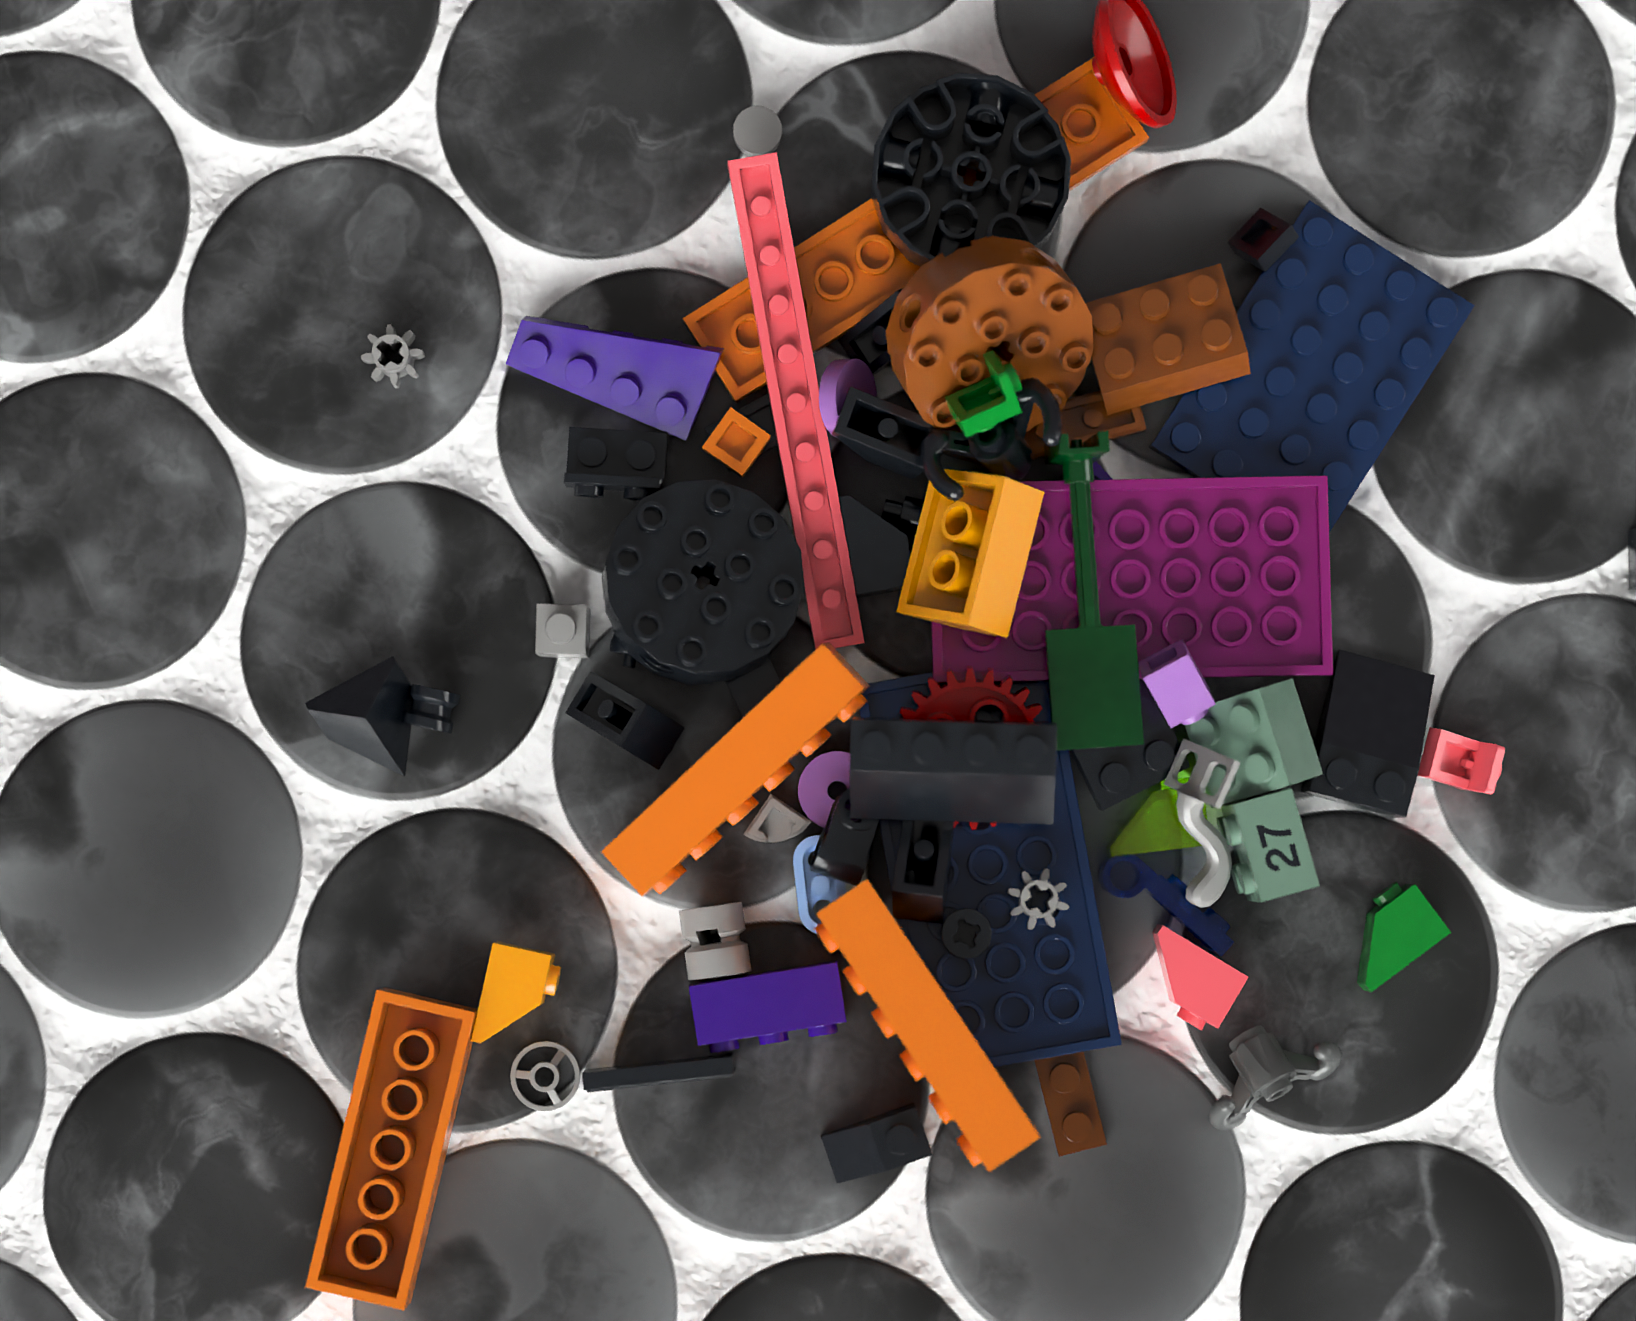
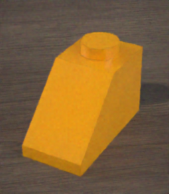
(513, 986)

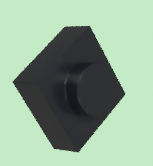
(1263, 239)

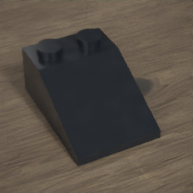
(1371, 734)

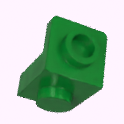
(987, 401)

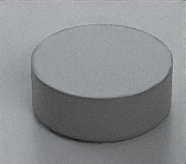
(757, 131)

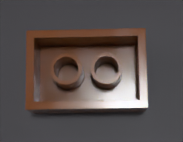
(1166, 339)

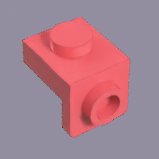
(1461, 761)

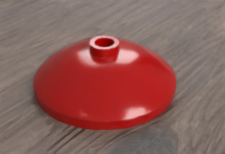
(1134, 61)

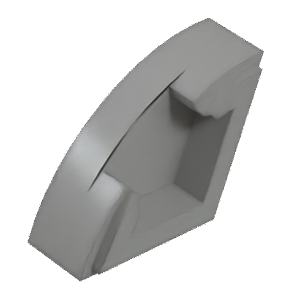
(776, 822)

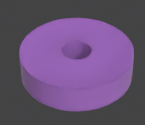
(834, 385)
(815, 781)

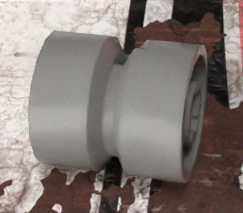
(719, 958)

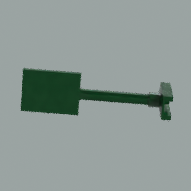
(1094, 665)

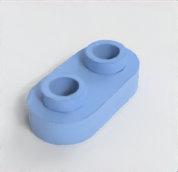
(812, 885)

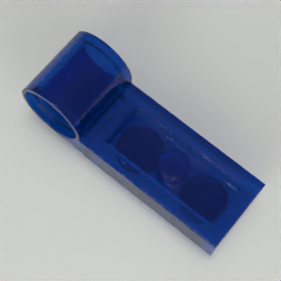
(1170, 894)

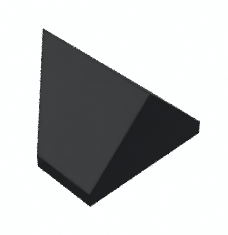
(369, 714)

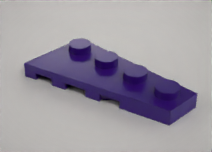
(630, 374)

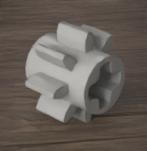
(391, 369)
(1051, 903)

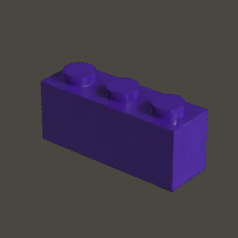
(767, 1006)

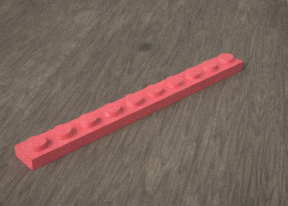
(795, 399)

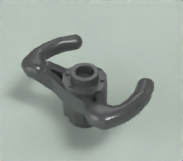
(1267, 1072)

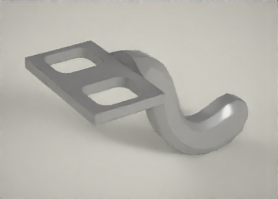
(1192, 795)

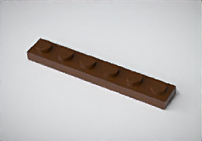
(1070, 1103)

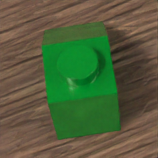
(1397, 933)

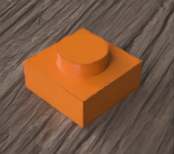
(736, 442)

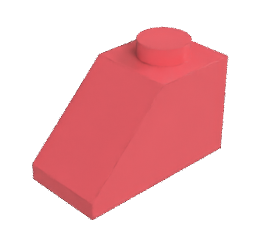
(1196, 979)

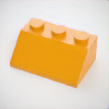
(971, 554)

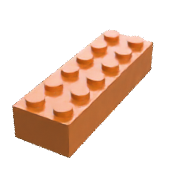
(735, 769)
(927, 1025)
(392, 1148)

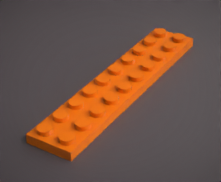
(857, 267)

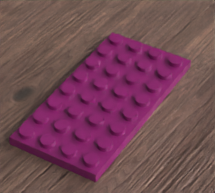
(1192, 559)

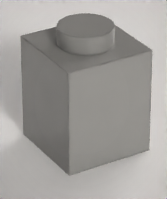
(562, 630)

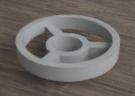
(531, 1075)

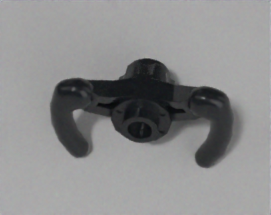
(998, 450)

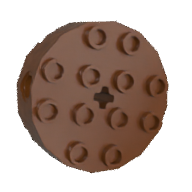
(982, 300)

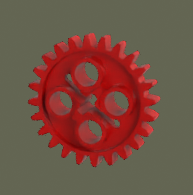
(964, 697)

